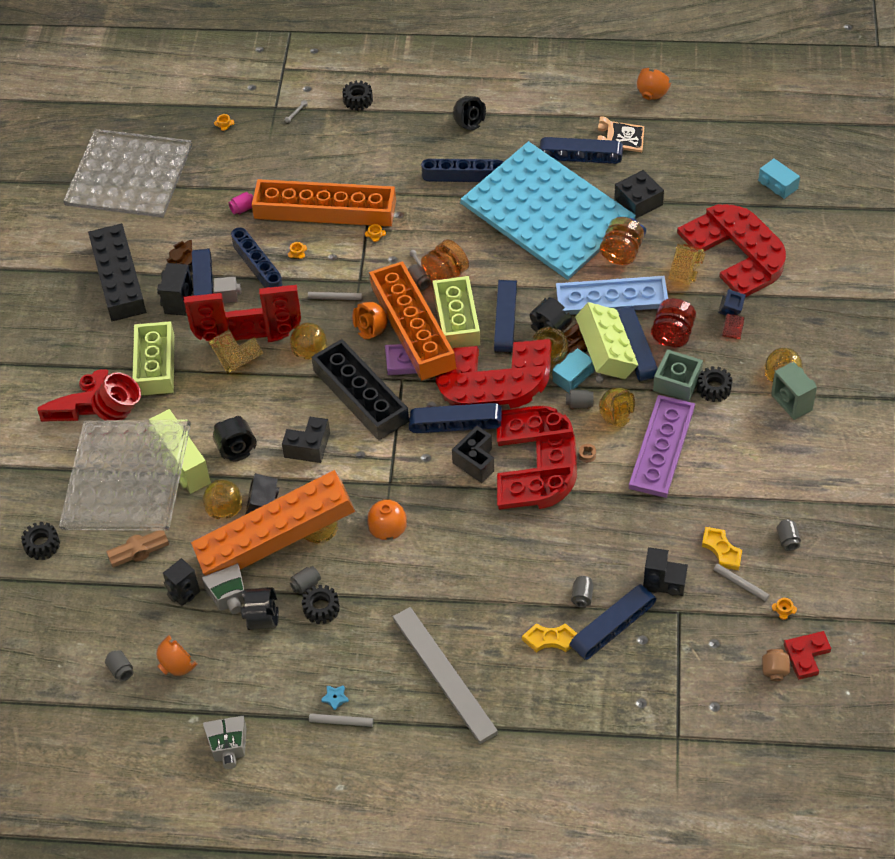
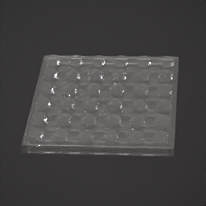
(128, 173)
(125, 475)

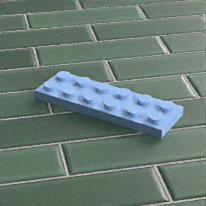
(613, 293)

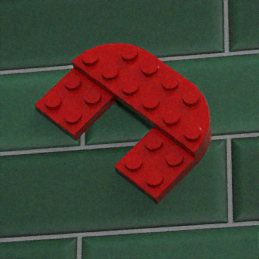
(750, 234)
(274, 320)
(504, 386)
(555, 457)

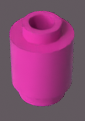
(241, 203)

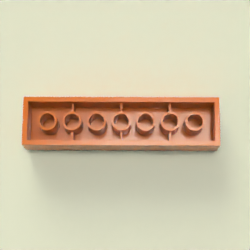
(324, 202)
(412, 321)
(274, 525)

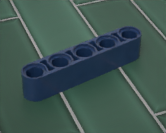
(582, 150)
(458, 169)
(255, 258)
(202, 272)
(505, 316)
(646, 364)
(455, 418)
(612, 622)

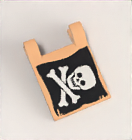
(629, 135)

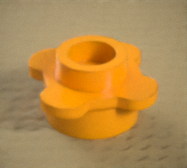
(224, 122)
(375, 232)
(297, 250)
(784, 603)

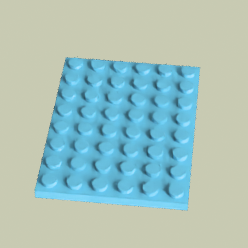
(545, 209)

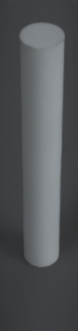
(334, 296)
(741, 582)
(343, 720)

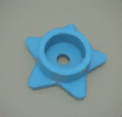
(335, 702)

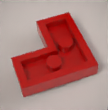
(803, 649)

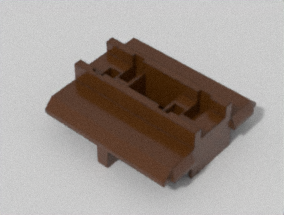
(181, 253)
(575, 339)

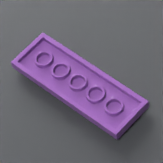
(662, 446)

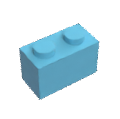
(779, 178)
(573, 370)

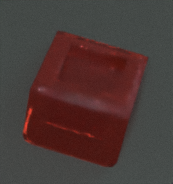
(733, 326)

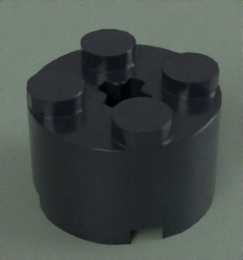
(549, 314)
(234, 438)
(260, 608)

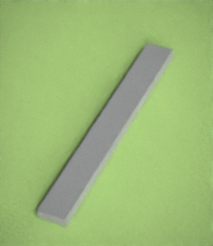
(445, 675)

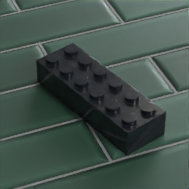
(117, 272)
(360, 389)

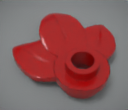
(93, 381)

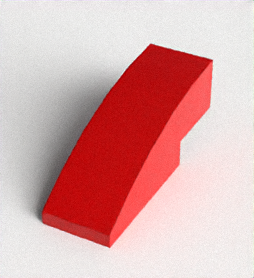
(67, 407)

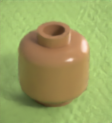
(776, 664)

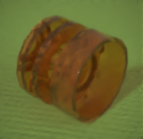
(622, 241)
(445, 261)

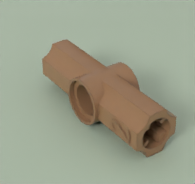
(137, 548)

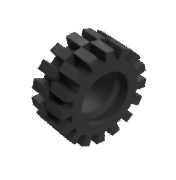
(356, 102)
(717, 376)
(43, 549)
(320, 614)

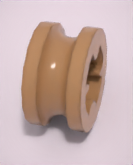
(587, 447)

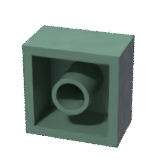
(677, 375)
(794, 390)

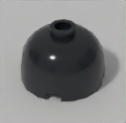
(469, 112)

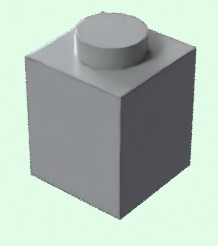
(228, 287)

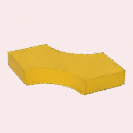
(727, 554)
(541, 637)

